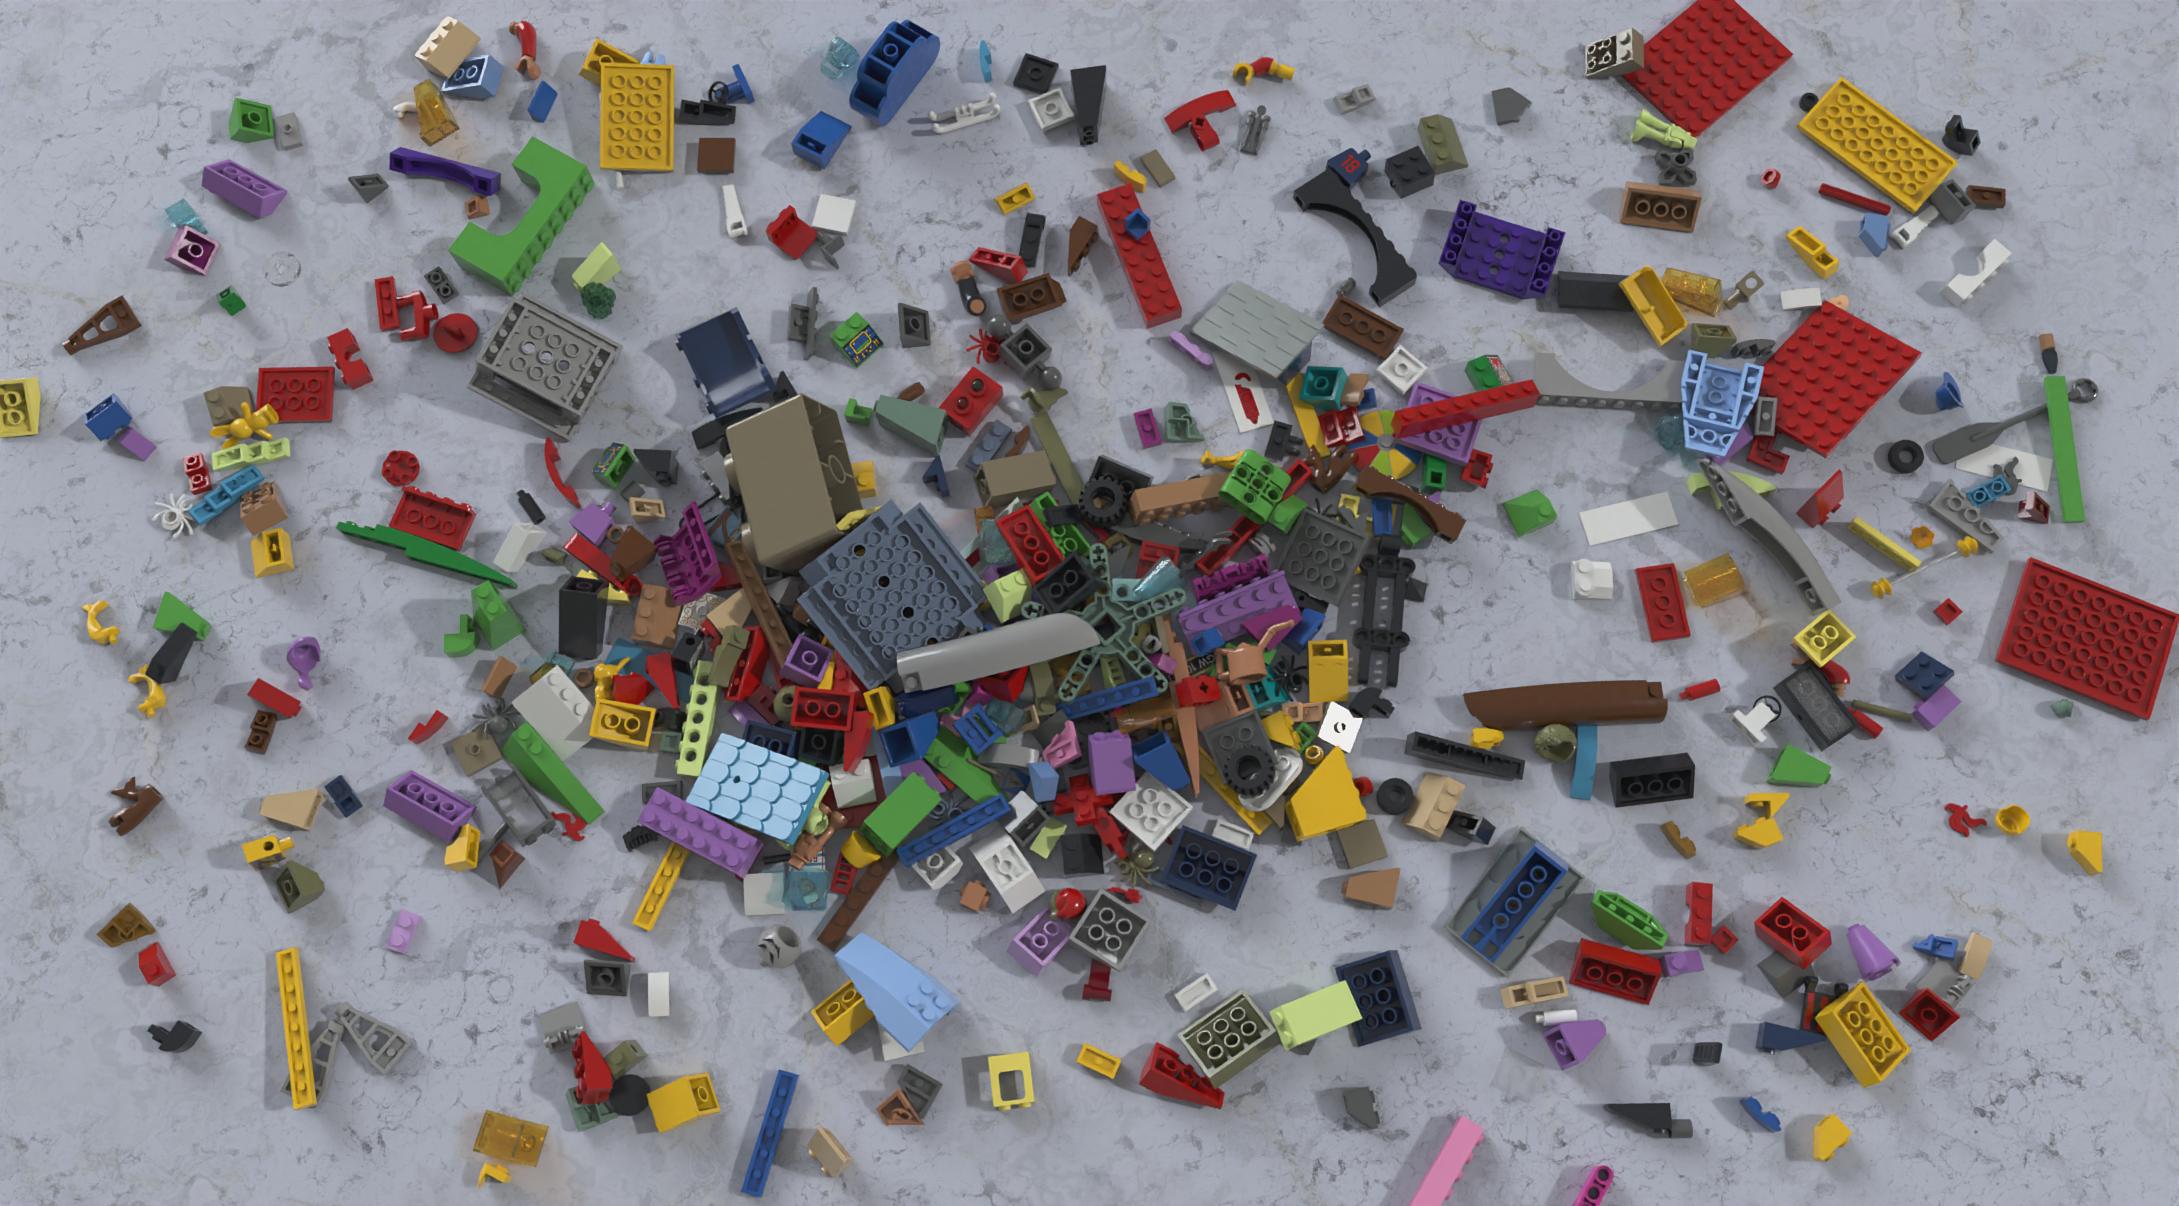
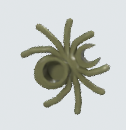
(1136, 863)

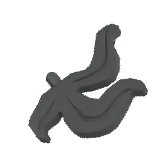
(2011, 479)

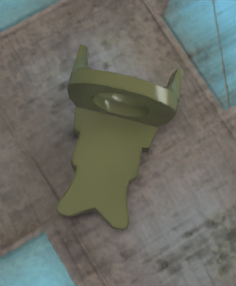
(1042, 401)

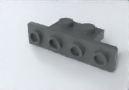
(802, 323)

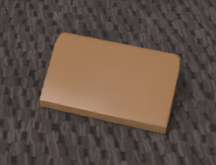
(499, 677)

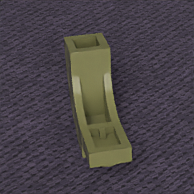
(1042, 688)

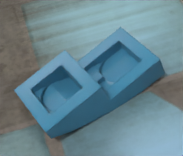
(985, 60)

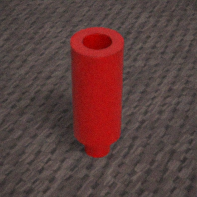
(1700, 690)
(1866, 724)

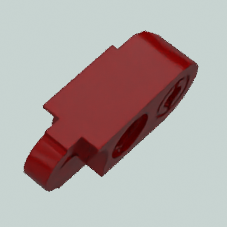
(1110, 832)

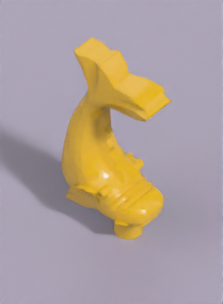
(1226, 462)
(96, 632)
(156, 697)

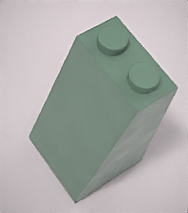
(913, 422)

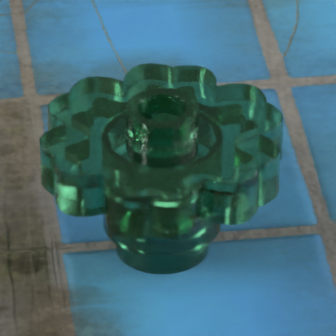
(598, 300)

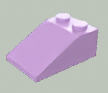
(1040, 942)

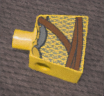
(266, 851)

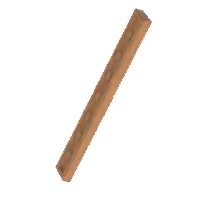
(759, 600)

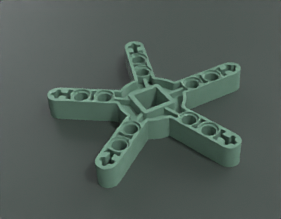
(1123, 618)

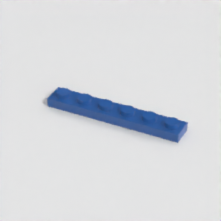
(1109, 698)
(953, 830)
(770, 1133)

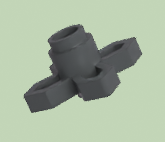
(1675, 167)

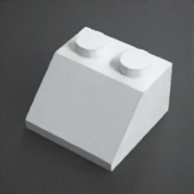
(853, 788)

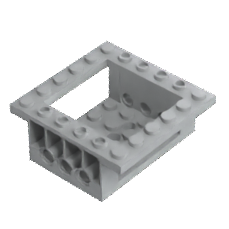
(551, 332)

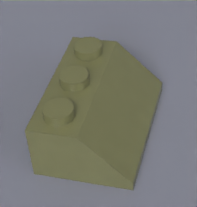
(1441, 144)

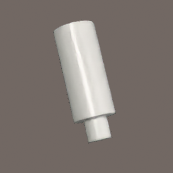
(1556, 1017)

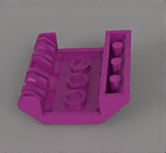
(692, 560)
(1229, 577)

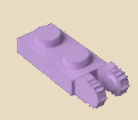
(1190, 350)

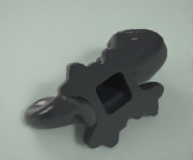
(793, 626)

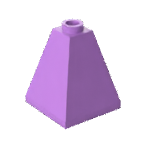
(1574, 1041)

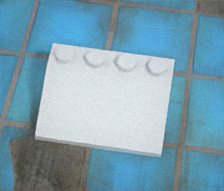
(557, 712)

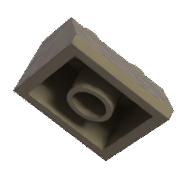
(225, 404)

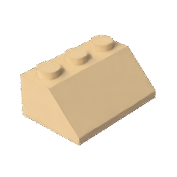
(447, 47)
(1433, 805)

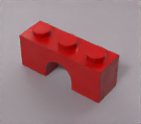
(344, 345)
(1699, 926)

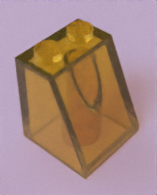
(1715, 581)
(510, 1138)

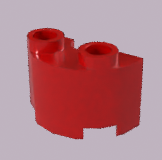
(1476, 469)

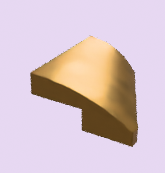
(126, 926)

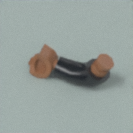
(968, 289)

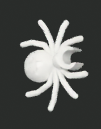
(175, 515)

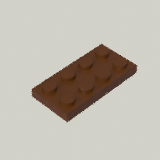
(1362, 327)

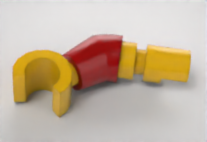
(1262, 66)

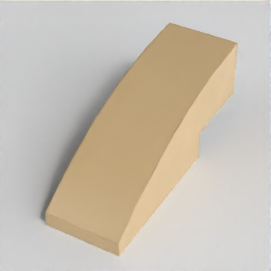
(1534, 992)

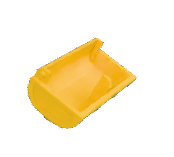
(1653, 304)

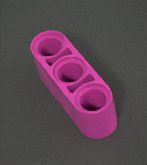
(1599, 1186)

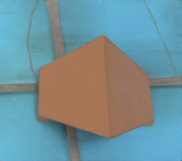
(898, 1110)

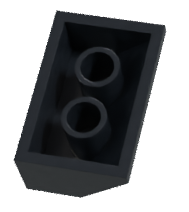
(1126, 475)

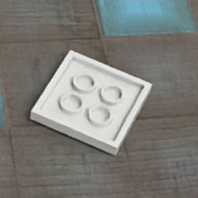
(1151, 811)

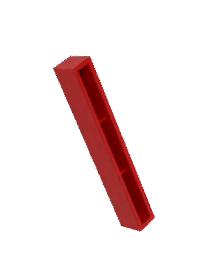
(1464, 408)
(1246, 528)

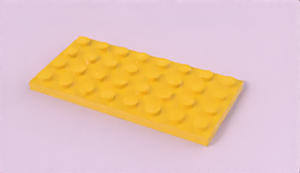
(1877, 145)

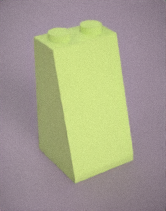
(1315, 1015)

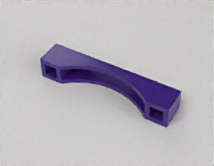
(419, 163)

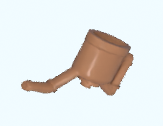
(1246, 661)

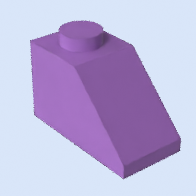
(1681, 963)

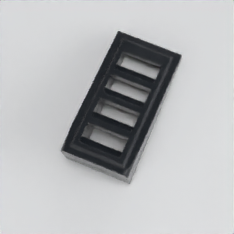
(1707, 1053)

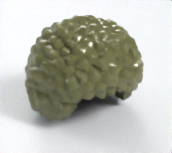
(1555, 743)

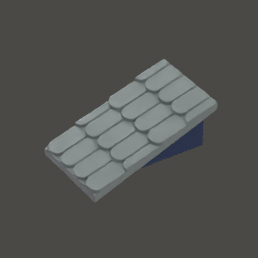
(1259, 332)

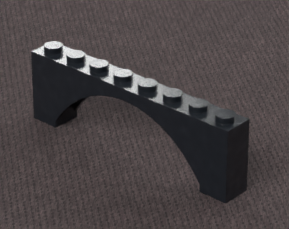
(1330, 195)

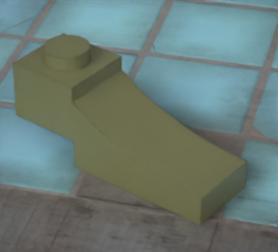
(727, 654)

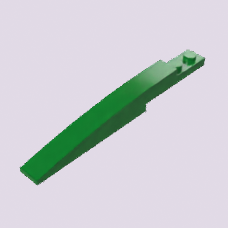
(425, 552)

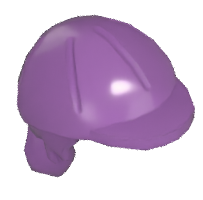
(303, 657)

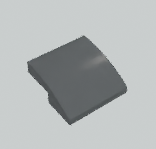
(1051, 727)

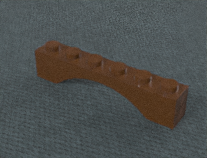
(1443, 522)

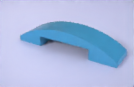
(1584, 762)

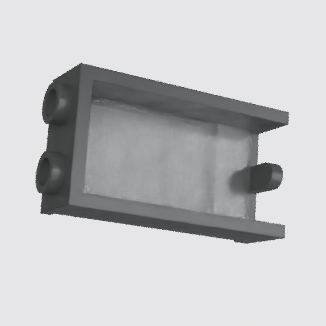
(519, 807)

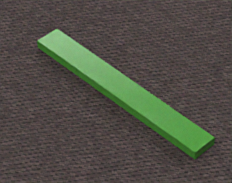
(2064, 449)

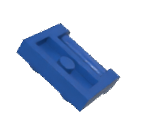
(973, 733)

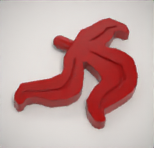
(1955, 819)
(578, 825)

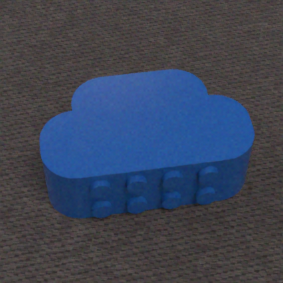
(893, 70)

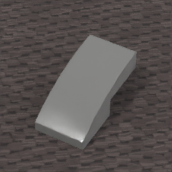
(1355, 99)

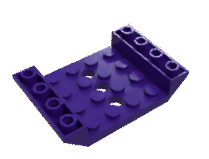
(1526, 260)

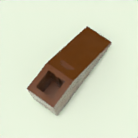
(1081, 237)

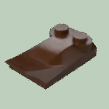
(1030, 297)

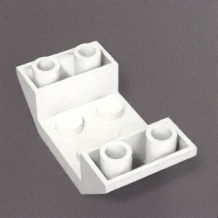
(1007, 869)

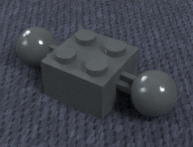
(1024, 351)

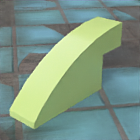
(1698, 483)

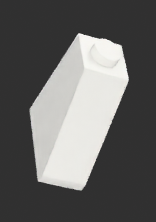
(518, 546)

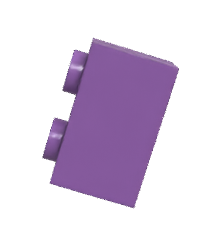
(1936, 708)

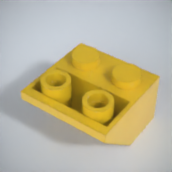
(272, 553)

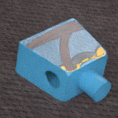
(725, 528)

